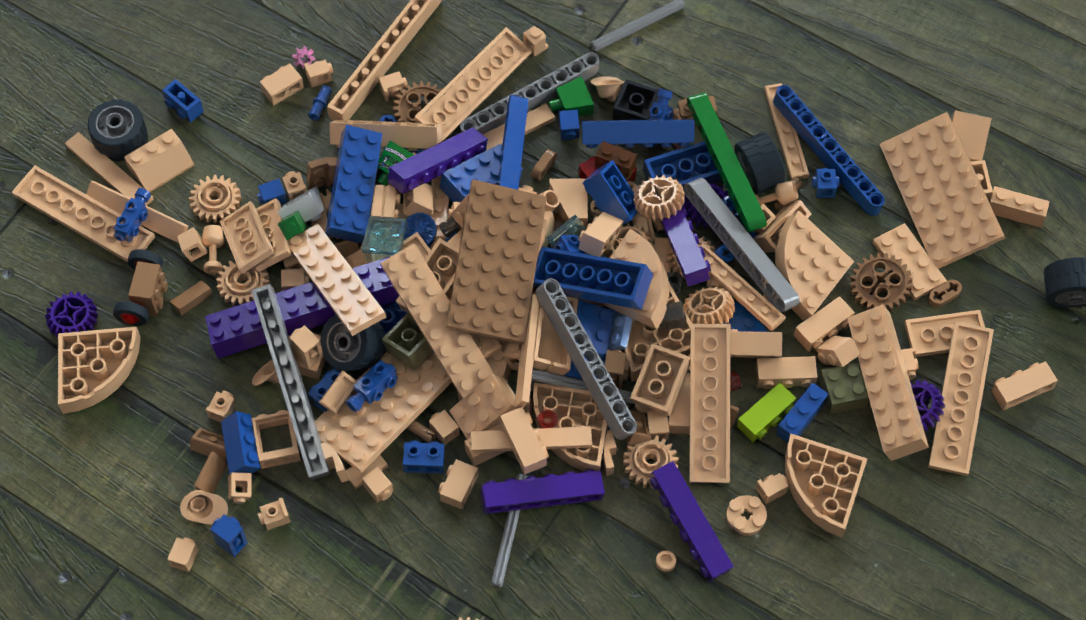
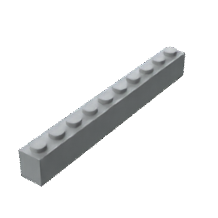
(290, 381)

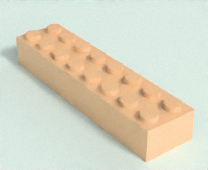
(887, 383)

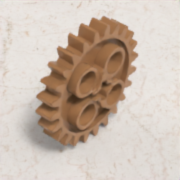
(405, 109)
(894, 292)

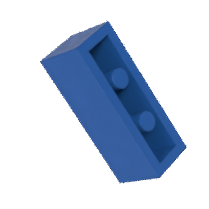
(802, 412)
(240, 443)

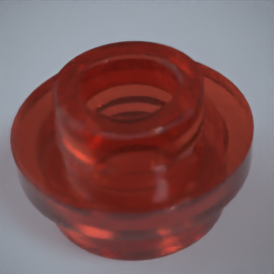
(547, 414)

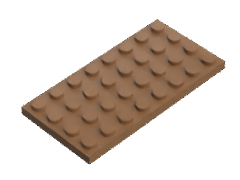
(496, 262)

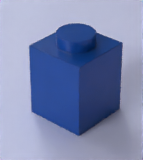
(569, 124)
(271, 191)

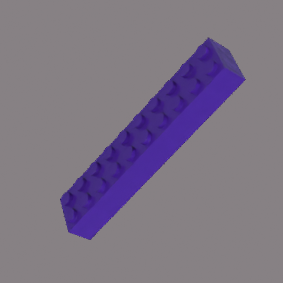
(300, 306)

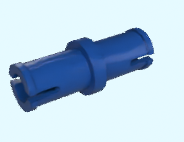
(320, 103)

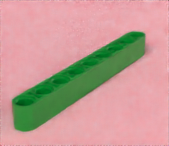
(726, 162)

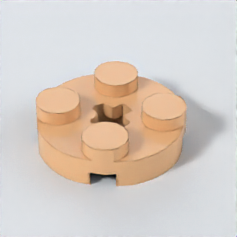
(751, 505)

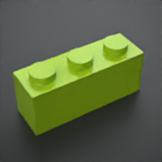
(766, 413)

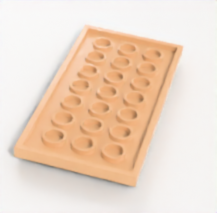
(942, 191)
(366, 434)

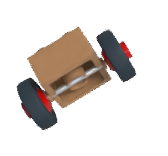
(145, 289)

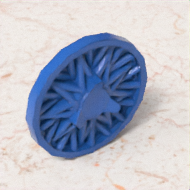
(423, 224)

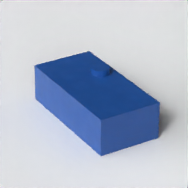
(683, 164)

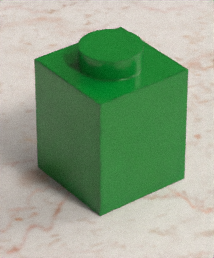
(292, 225)

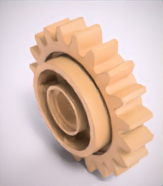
(203, 195)
(233, 290)
(638, 454)

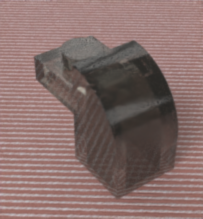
(674, 316)

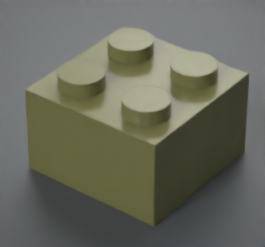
(407, 343)
(844, 387)

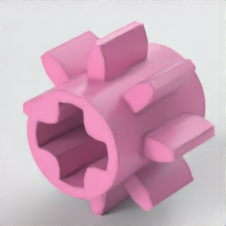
(300, 53)

